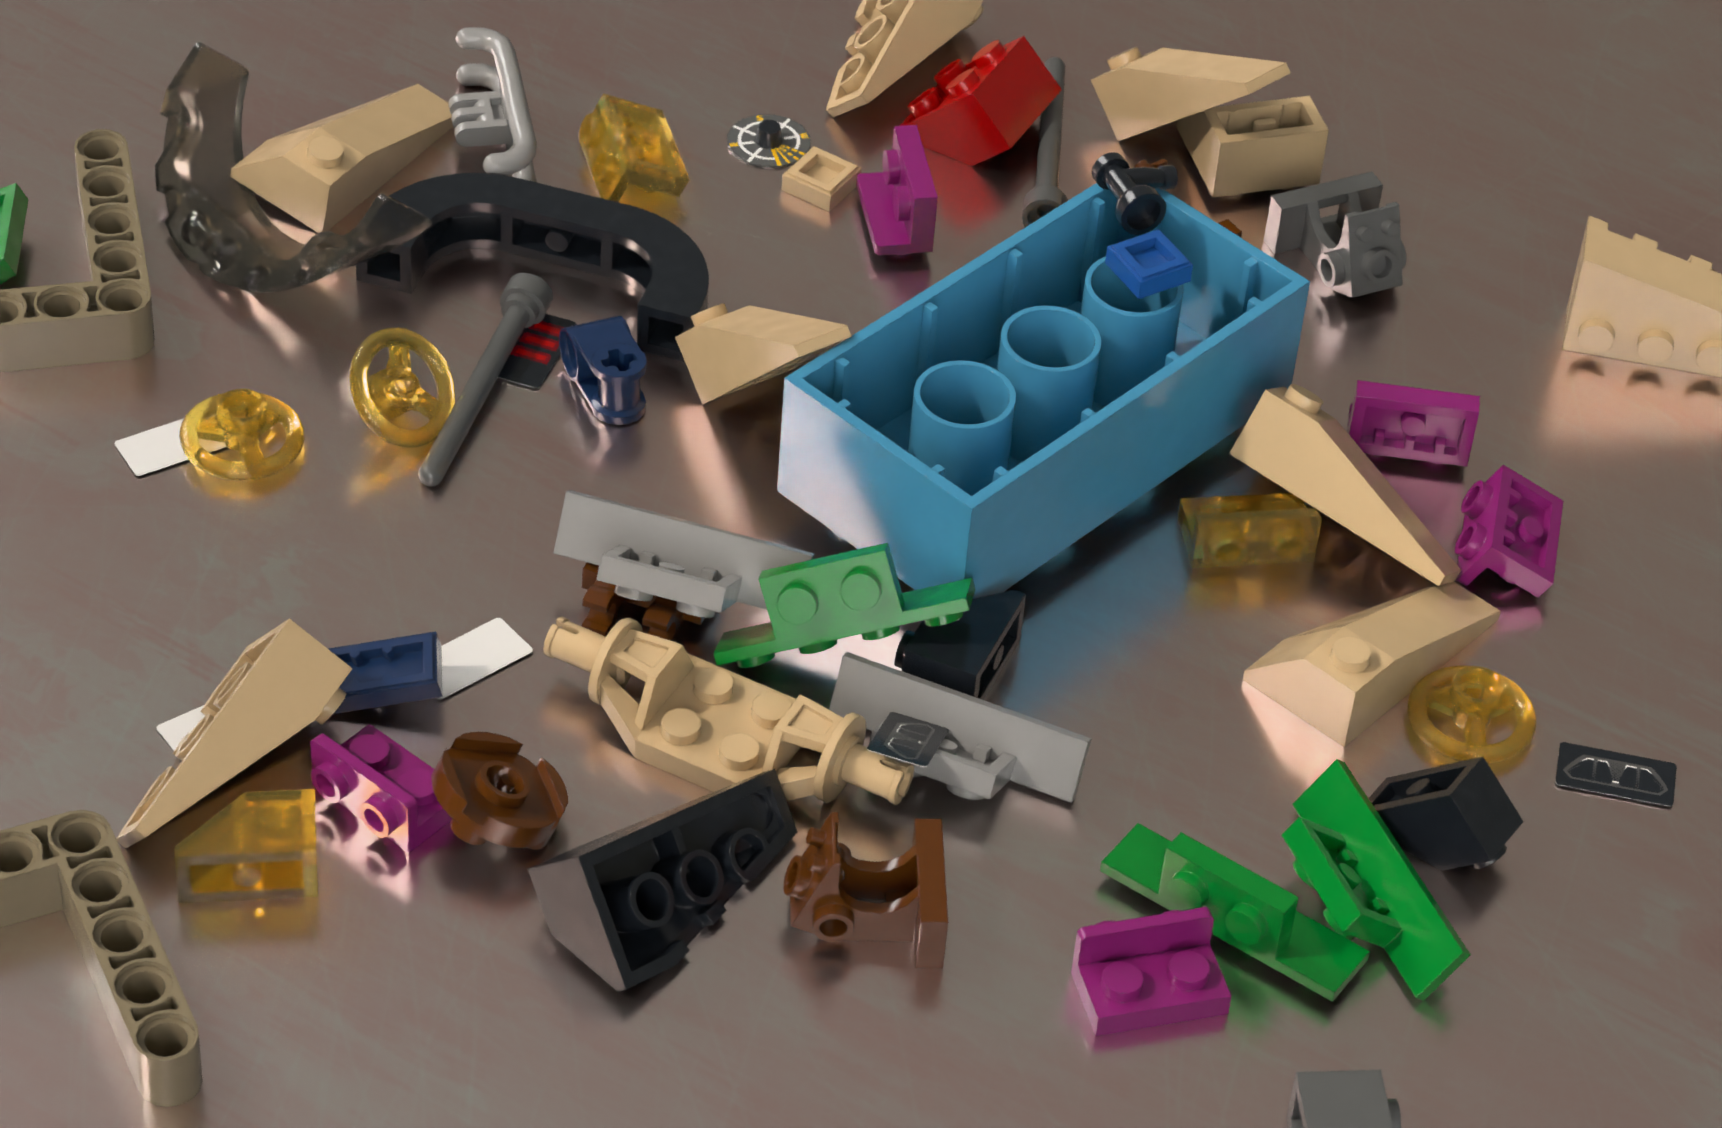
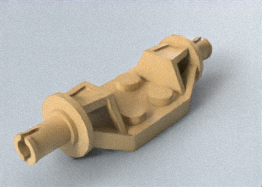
(717, 723)

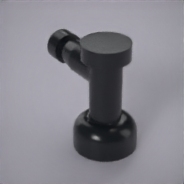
(1138, 203)

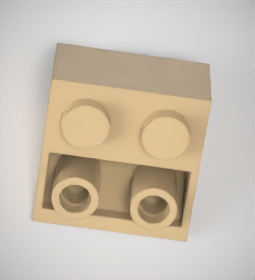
(1257, 145)

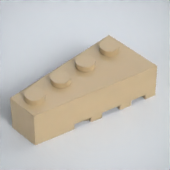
(1644, 304)

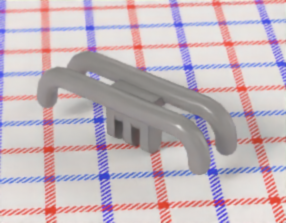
(494, 115)

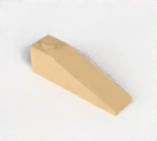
(894, 41)
(1174, 84)
(343, 159)
(751, 346)
(1324, 467)
(1367, 662)
(260, 703)

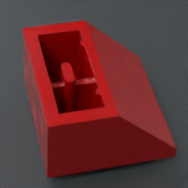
(984, 103)

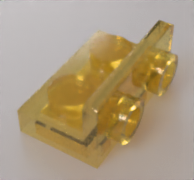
(631, 146)
(1248, 530)

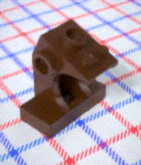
(829, 881)

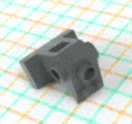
(1351, 250)

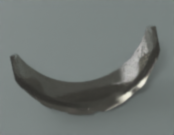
(220, 219)

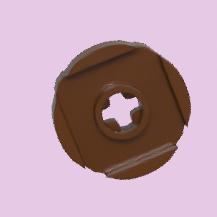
(498, 792)

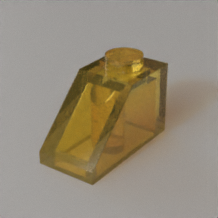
(252, 850)

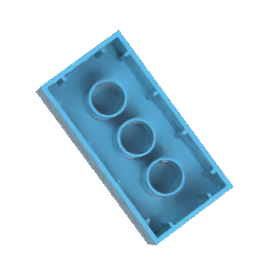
(1034, 394)

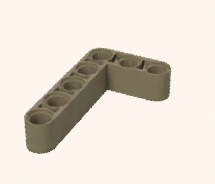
(97, 317)
(79, 868)

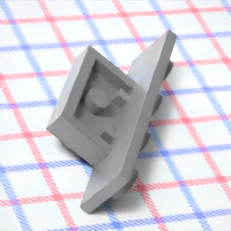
(668, 555)
(983, 742)

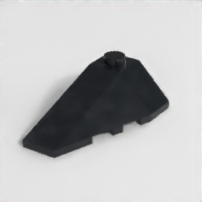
(651, 887)

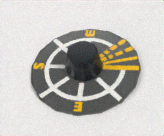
(768, 141)

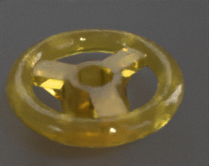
(397, 389)
(239, 424)
(1471, 702)

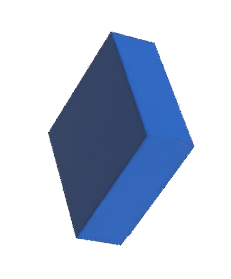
(1148, 264)

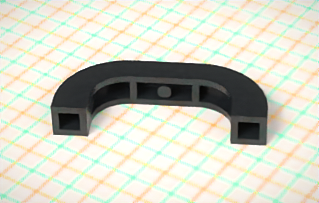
(559, 230)

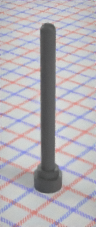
(1046, 194)
(522, 305)

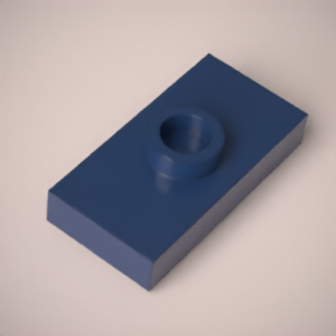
(391, 671)

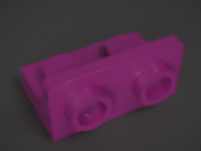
(901, 199)
(1413, 422)
(1511, 531)
(379, 785)
(1149, 971)

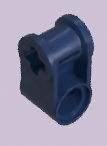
(606, 368)

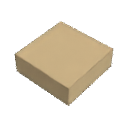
(821, 179)

